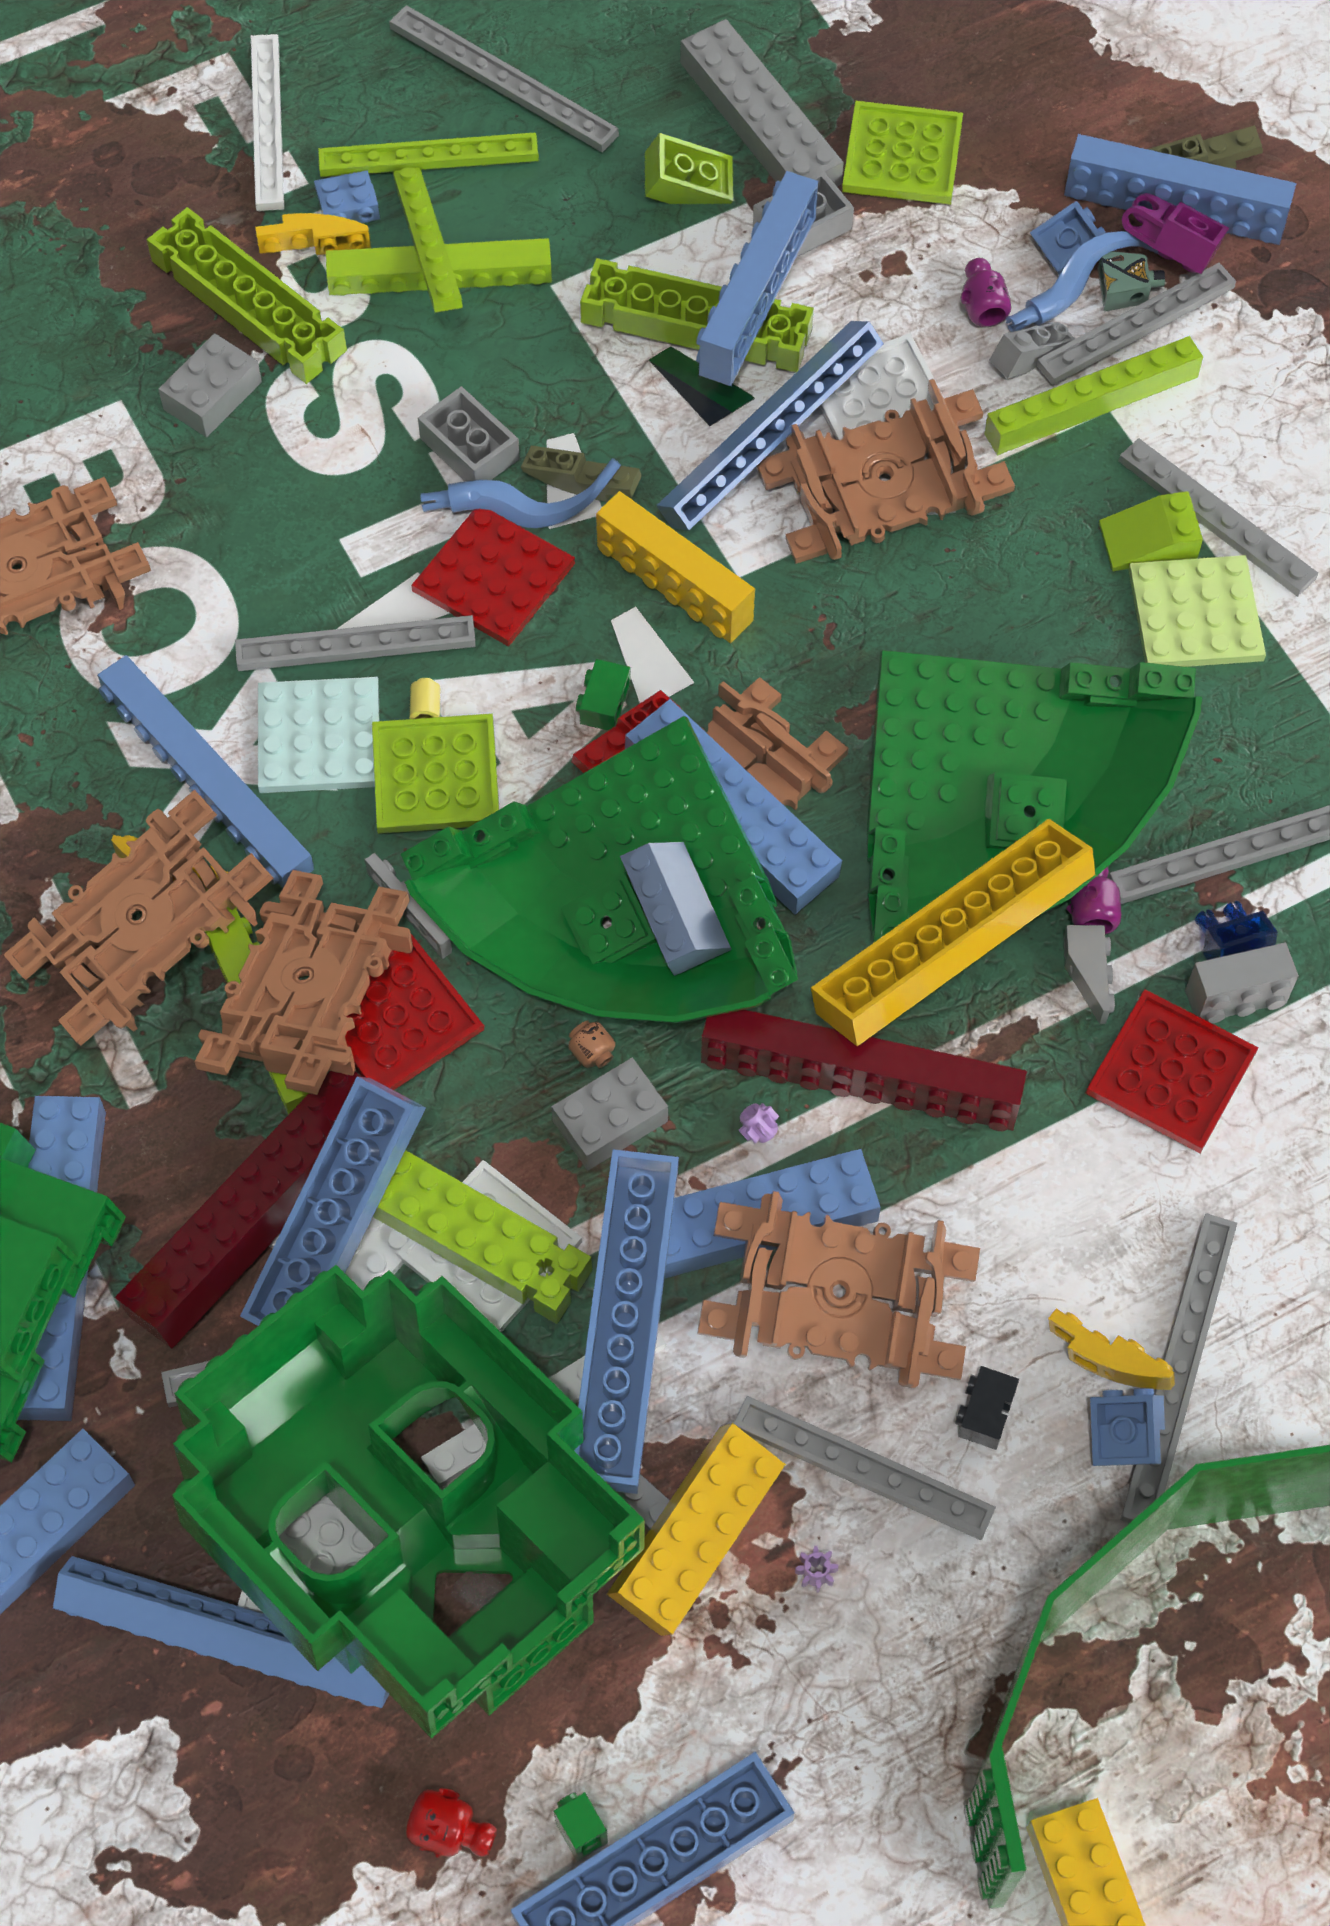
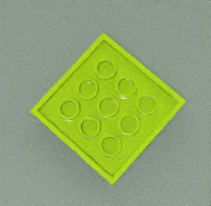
(902, 152)
(434, 772)

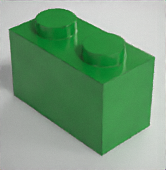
(604, 694)
(580, 1825)

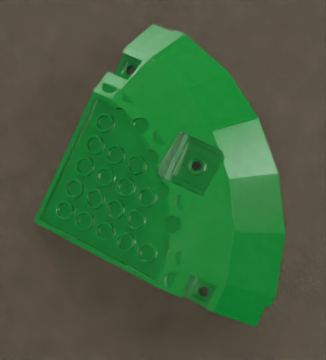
(981, 740)
(553, 870)

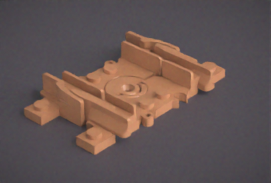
(850, 471)
(54, 561)
(763, 737)
(170, 920)
(297, 1022)
(861, 1264)

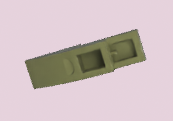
(1218, 150)
(574, 474)

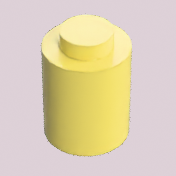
(424, 699)

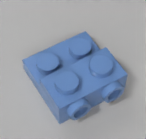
(348, 197)
(1065, 233)
(1127, 1428)

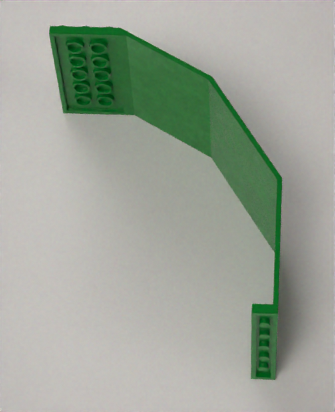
(1202, 1496)

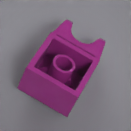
(1176, 231)

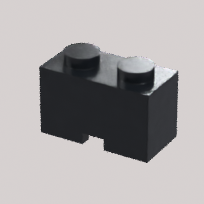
(990, 1396)

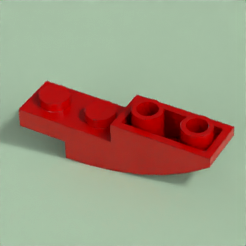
(614, 740)

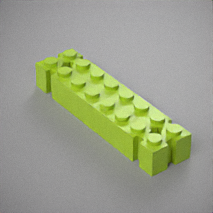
(247, 295)
(678, 307)
(482, 1237)

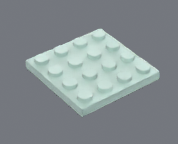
(316, 734)

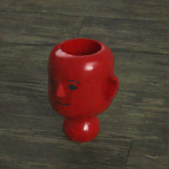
(445, 1825)

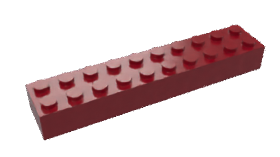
(873, 1071)
(234, 1222)

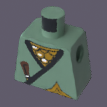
(1126, 280)

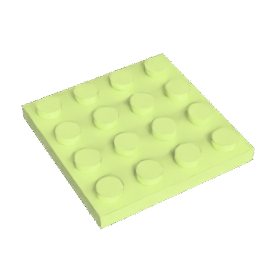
(1197, 611)

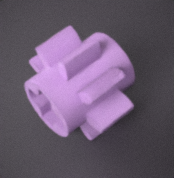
(758, 1123)
(818, 1578)

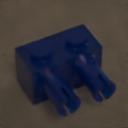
(1238, 934)

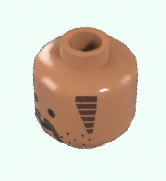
(591, 1044)

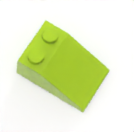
(687, 173)
(1152, 532)

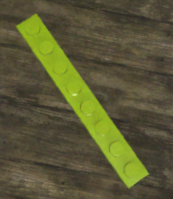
(428, 154)
(427, 239)

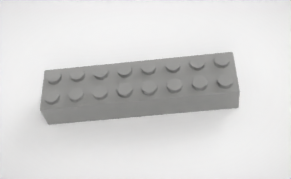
(757, 105)

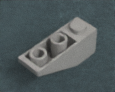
(1020, 349)
(1087, 965)

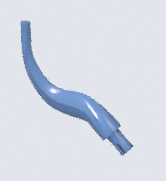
(1071, 279)
(512, 503)

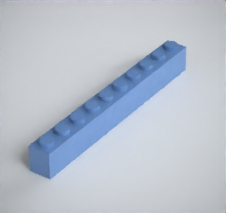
(769, 425)
(203, 770)
(201, 1626)

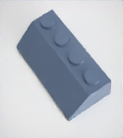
(675, 904)

